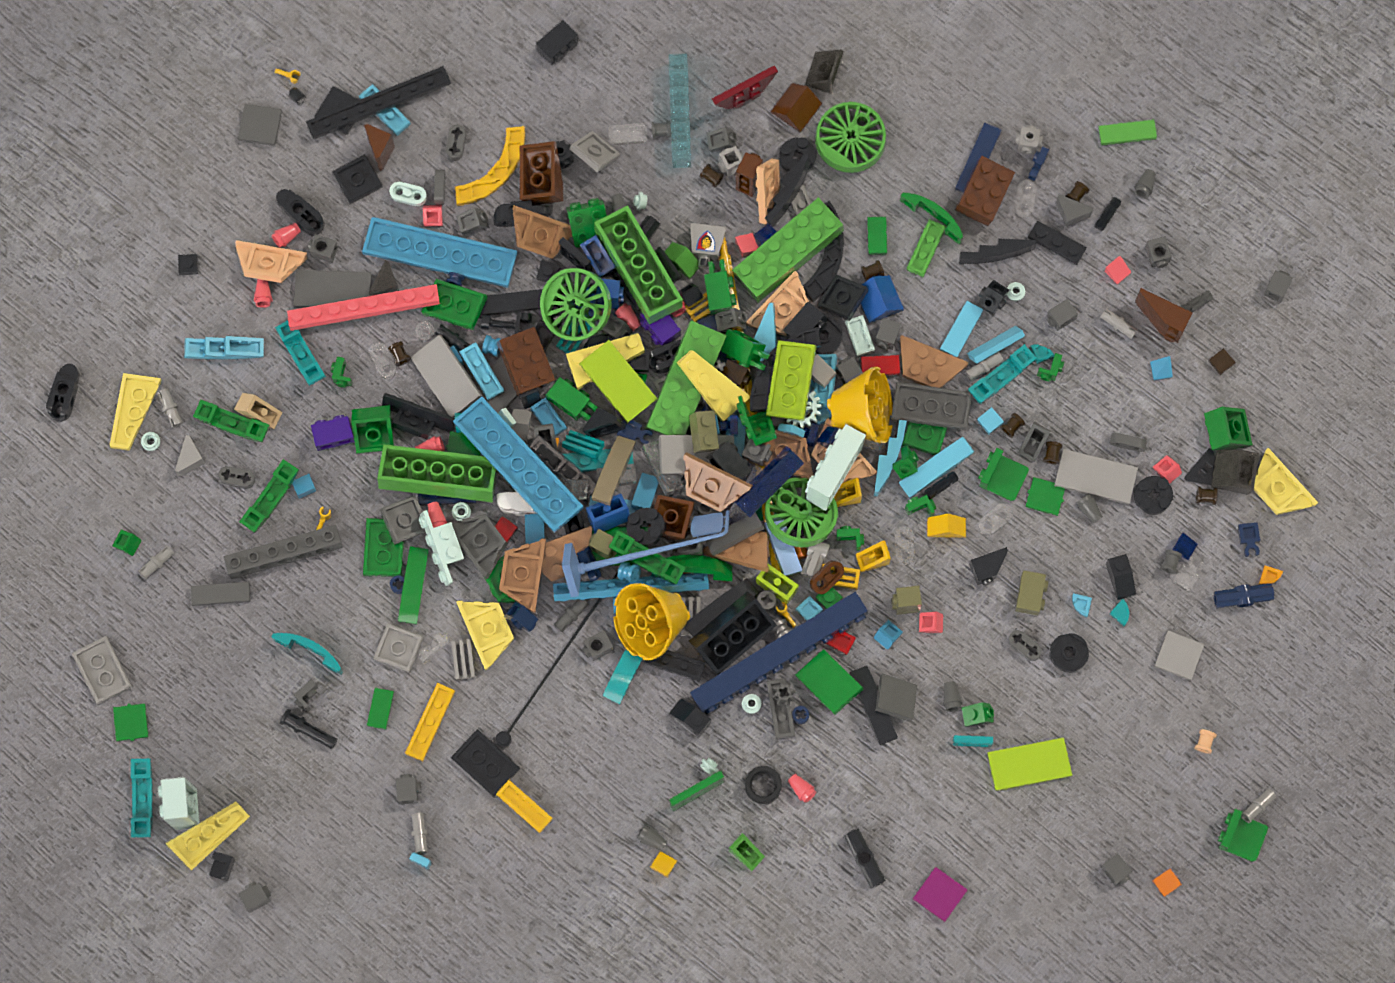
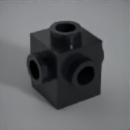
(566, 157)
(993, 297)

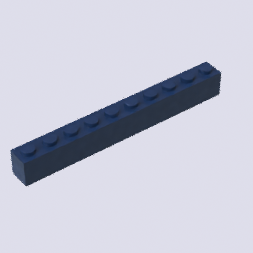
(778, 653)

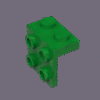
(583, 218)
(758, 426)
(1003, 476)
(1242, 837)

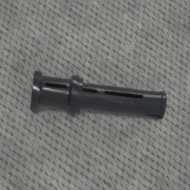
(300, 725)

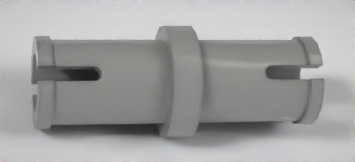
(1118, 323)
(984, 366)
(170, 408)
(156, 562)
(1258, 805)
(419, 833)

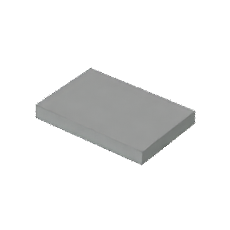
(101, 670)

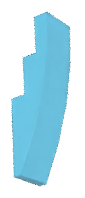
(224, 348)
(885, 462)
(937, 467)

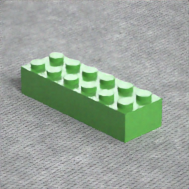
(788, 250)
(638, 264)
(678, 394)
(437, 473)

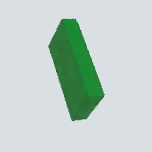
(877, 235)
(380, 708)

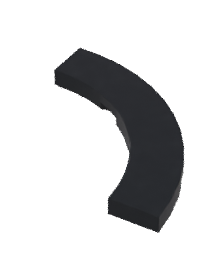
(829, 266)
(762, 382)

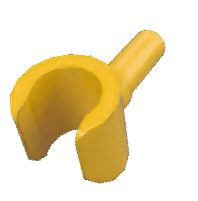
(288, 74)
(323, 518)
(785, 613)

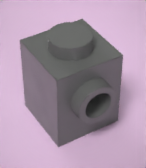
(407, 789)
(255, 896)

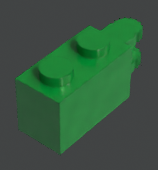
(719, 289)
(744, 349)
(570, 399)

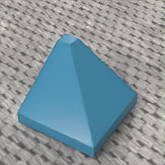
(1161, 368)

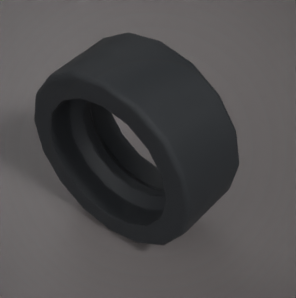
(763, 770)

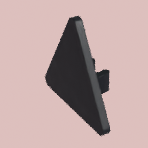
(1203, 470)

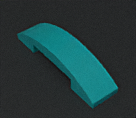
(300, 353)
(1003, 374)
(289, 639)
(622, 677)
(141, 798)

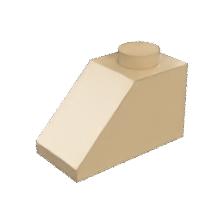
(258, 409)

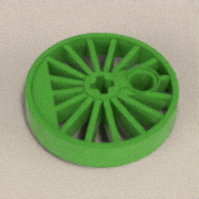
(841, 134)
(579, 295)
(801, 512)

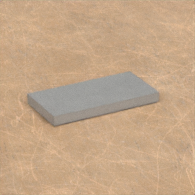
(446, 376)
(675, 446)
(1096, 476)

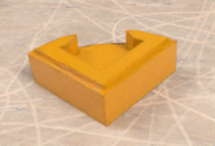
(1270, 575)

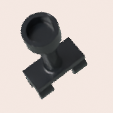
(487, 322)

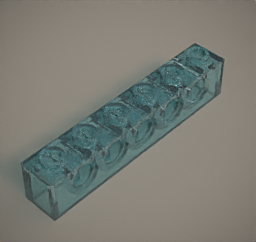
(679, 111)

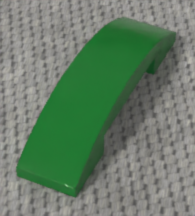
(914, 201)
(231, 422)
(270, 497)
(655, 563)
(702, 564)
(413, 585)

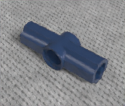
(1243, 595)

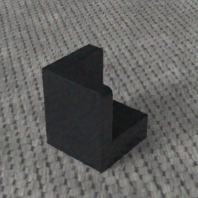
(221, 866)

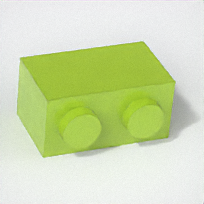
(772, 581)

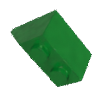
(372, 428)
(1228, 428)

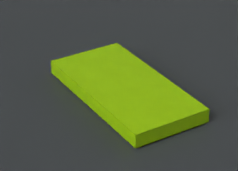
(791, 380)
(618, 381)
(1029, 764)

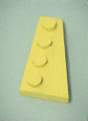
(628, 346)
(713, 386)
(133, 404)
(206, 836)

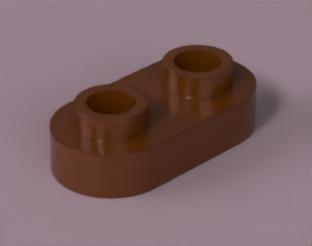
(827, 578)

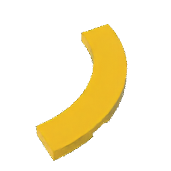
(498, 174)

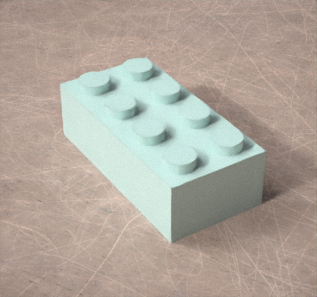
(835, 466)
(179, 803)

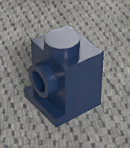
(521, 617)

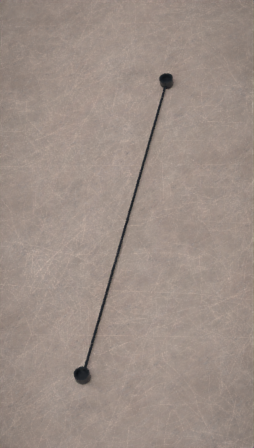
(503, 738)

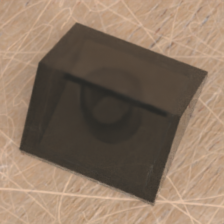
(825, 70)

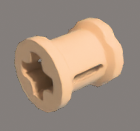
(1205, 741)

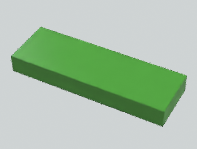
(1127, 132)
(926, 248)

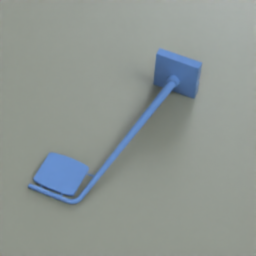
(700, 526)

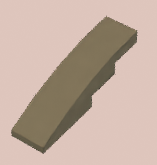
(613, 470)

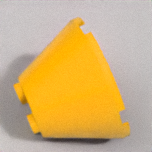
(864, 405)
(648, 619)

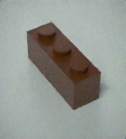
(747, 175)

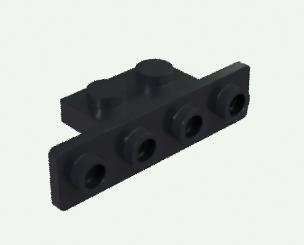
(416, 418)

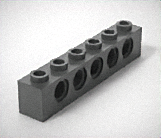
(283, 552)

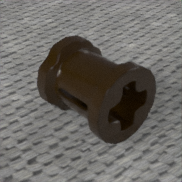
(711, 175)
(1078, 191)
(872, 270)
(399, 353)
(1012, 425)
(1052, 452)
(1206, 495)

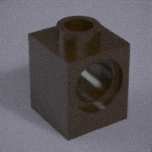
(737, 374)

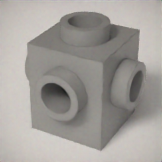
(1028, 140)
(727, 156)

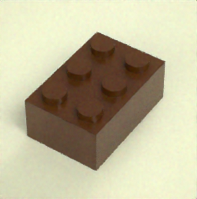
(984, 191)
(525, 361)

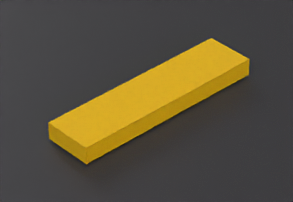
(430, 722)

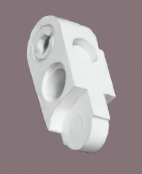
(513, 504)

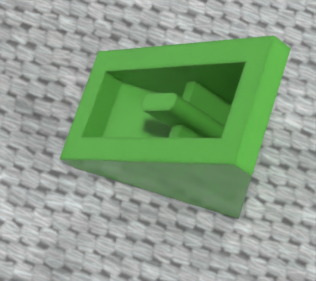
(683, 259)
(746, 852)

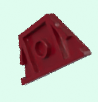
(746, 90)

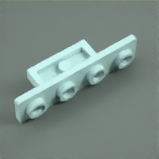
(443, 544)

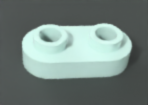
(409, 192)

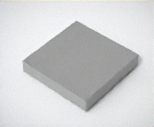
(594, 151)
(398, 648)
(1179, 655)

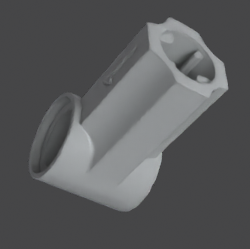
(814, 560)

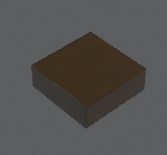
(1221, 361)

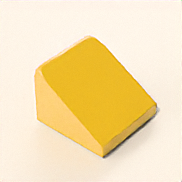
(663, 864)

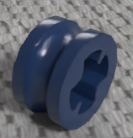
(455, 278)
(393, 580)
(801, 721)

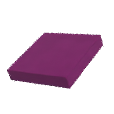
(940, 894)

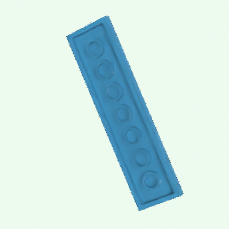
(439, 252)
(518, 464)

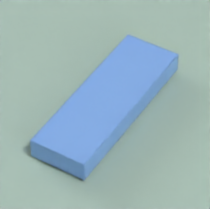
(784, 553)

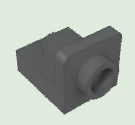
(721, 139)
(472, 220)
(731, 320)
(616, 328)
(757, 454)
(306, 691)

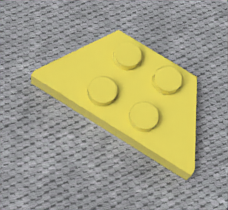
(1280, 487)
(487, 629)

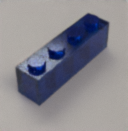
(769, 481)

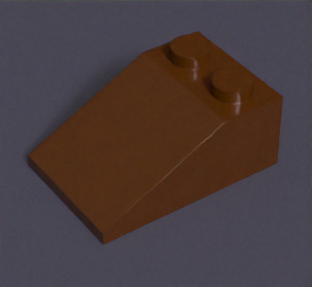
(540, 173)
(1164, 315)

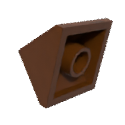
(797, 106)
(381, 144)
(676, 516)

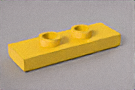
(524, 806)

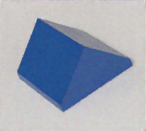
(880, 299)

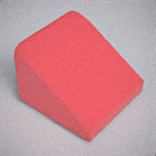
(432, 215)
(746, 244)
(1117, 270)
(1168, 469)
(931, 622)

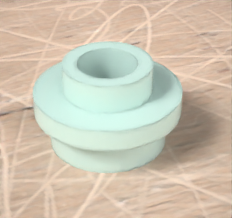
(640, 201)
(1016, 297)
(146, 437)
(461, 505)
(751, 710)
(709, 766)

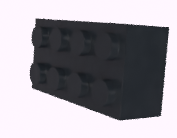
(732, 633)

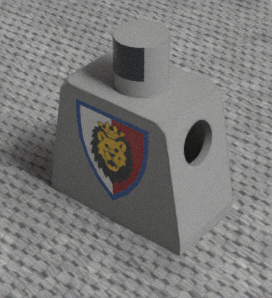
(706, 242)

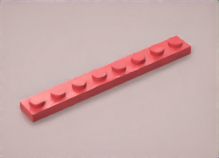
(363, 307)

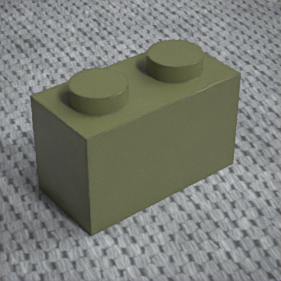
(704, 431)
(1031, 592)
(906, 600)

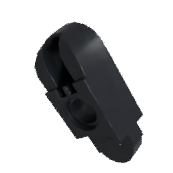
(289, 201)
(504, 213)
(663, 353)
(66, 377)

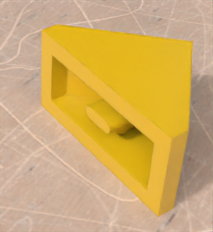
(848, 493)
(946, 526)
(873, 557)

